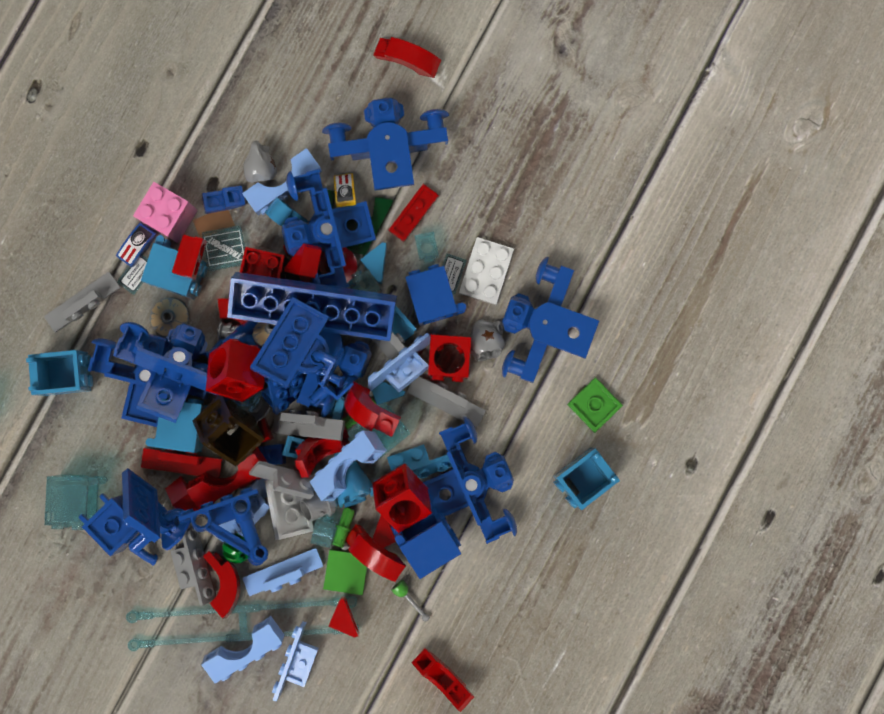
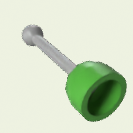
(401, 589)

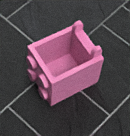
(165, 212)

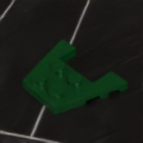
(380, 210)

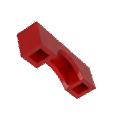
(208, 488)

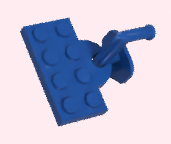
(298, 347)
(149, 517)

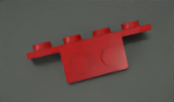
(180, 463)

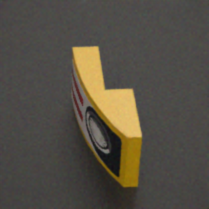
(344, 190)

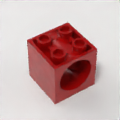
(263, 263)
(463, 346)
(231, 373)
(401, 498)

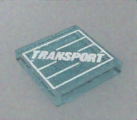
(224, 248)

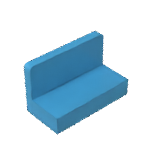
(403, 325)

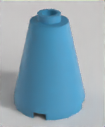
(357, 486)

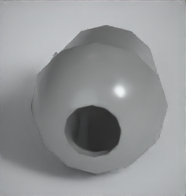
(315, 508)

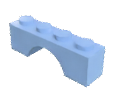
(261, 196)
(331, 479)
(223, 662)

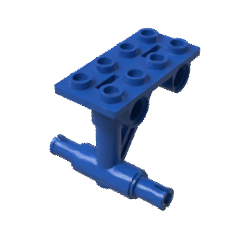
(275, 395)
(224, 512)

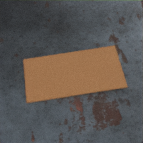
(213, 221)

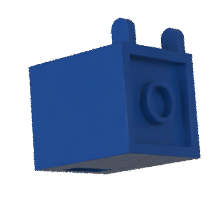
(432, 295)
(108, 526)
(428, 543)

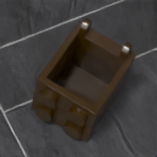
(217, 420)

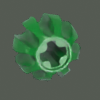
(232, 554)

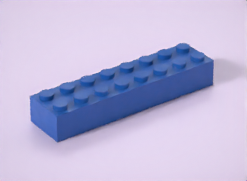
(349, 310)

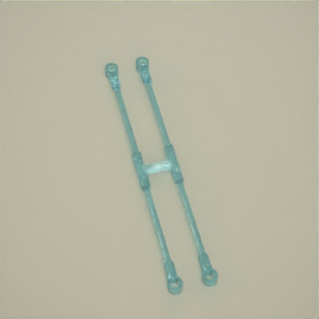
(242, 610)

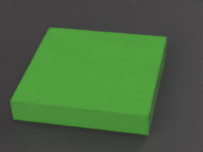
(594, 405)
(344, 573)

